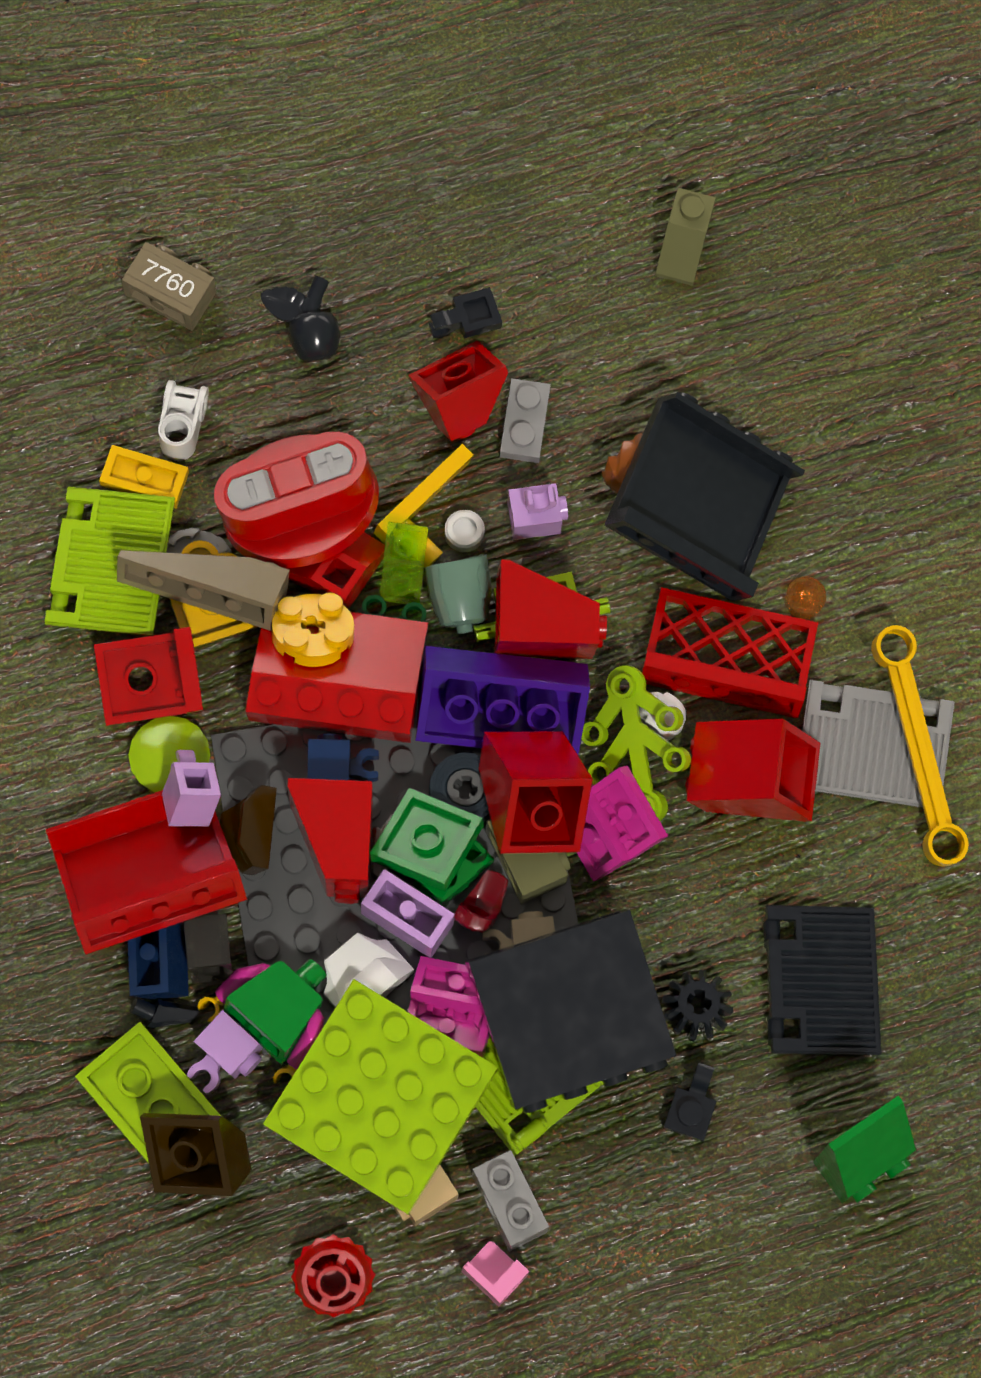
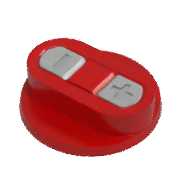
(298, 499)

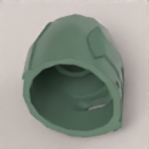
(460, 592)

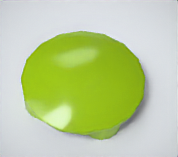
(156, 745)

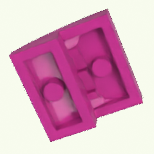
(617, 824)
(449, 1002)

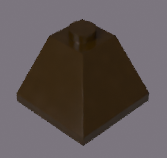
(195, 1154)

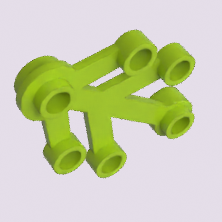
(635, 734)

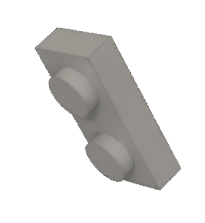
(525, 420)

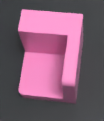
(495, 1273)

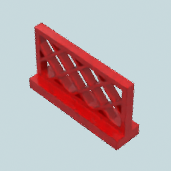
(729, 683)

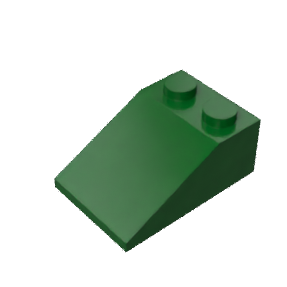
(867, 1152)

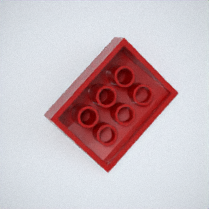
(361, 694)

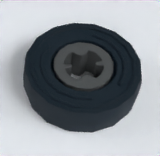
(453, 771)

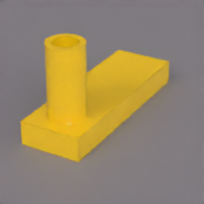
(423, 494)

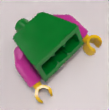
(274, 1008)

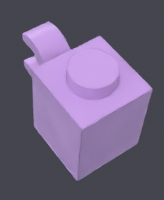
(536, 511)
(190, 791)
(226, 1047)

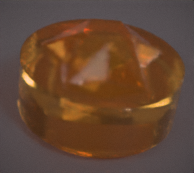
(805, 597)

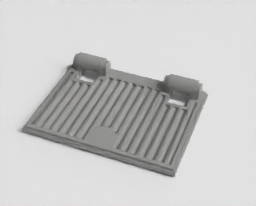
(865, 743)

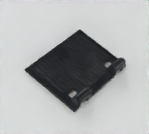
(823, 980)

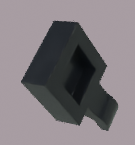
(471, 312)
(691, 1110)

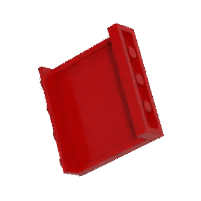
(138, 874)

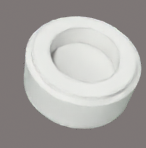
(464, 530)

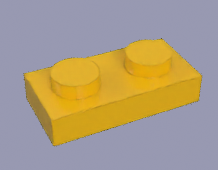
(143, 474)

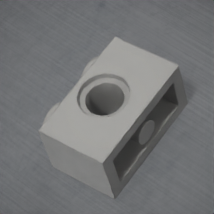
(510, 1200)

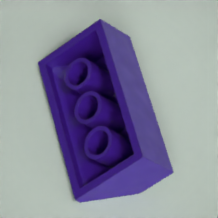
(493, 692)

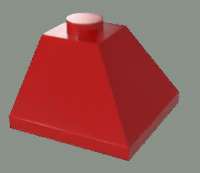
(461, 389)

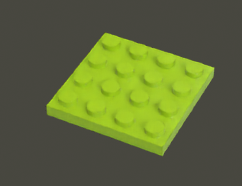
(381, 1096)

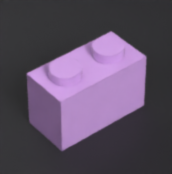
(407, 913)

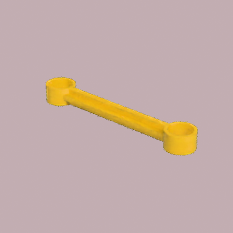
(919, 745)

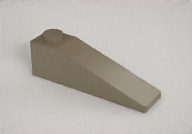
(220, 584)

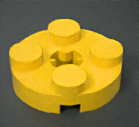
(317, 610)

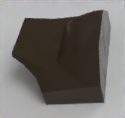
(249, 830)

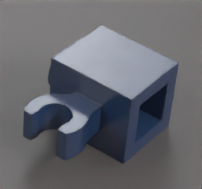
(331, 760)

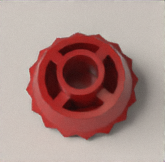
(333, 1276)

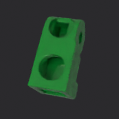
(474, 864)

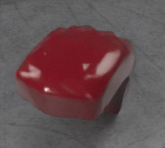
(483, 903)

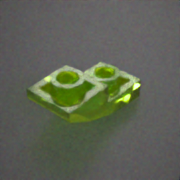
(404, 562)

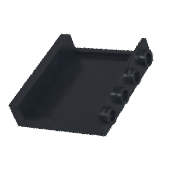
(701, 495)
(572, 1010)

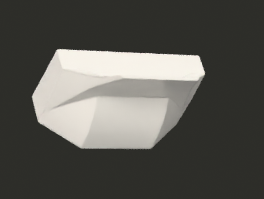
(368, 962)

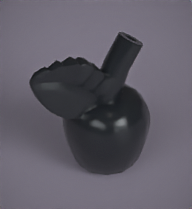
(311, 331)

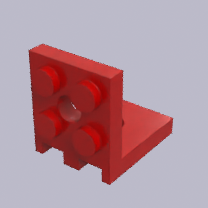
(174, 674)

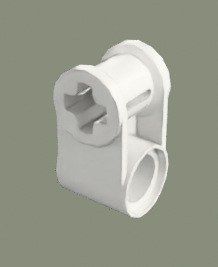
(181, 413)

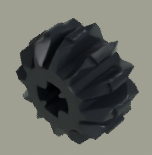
(709, 998)

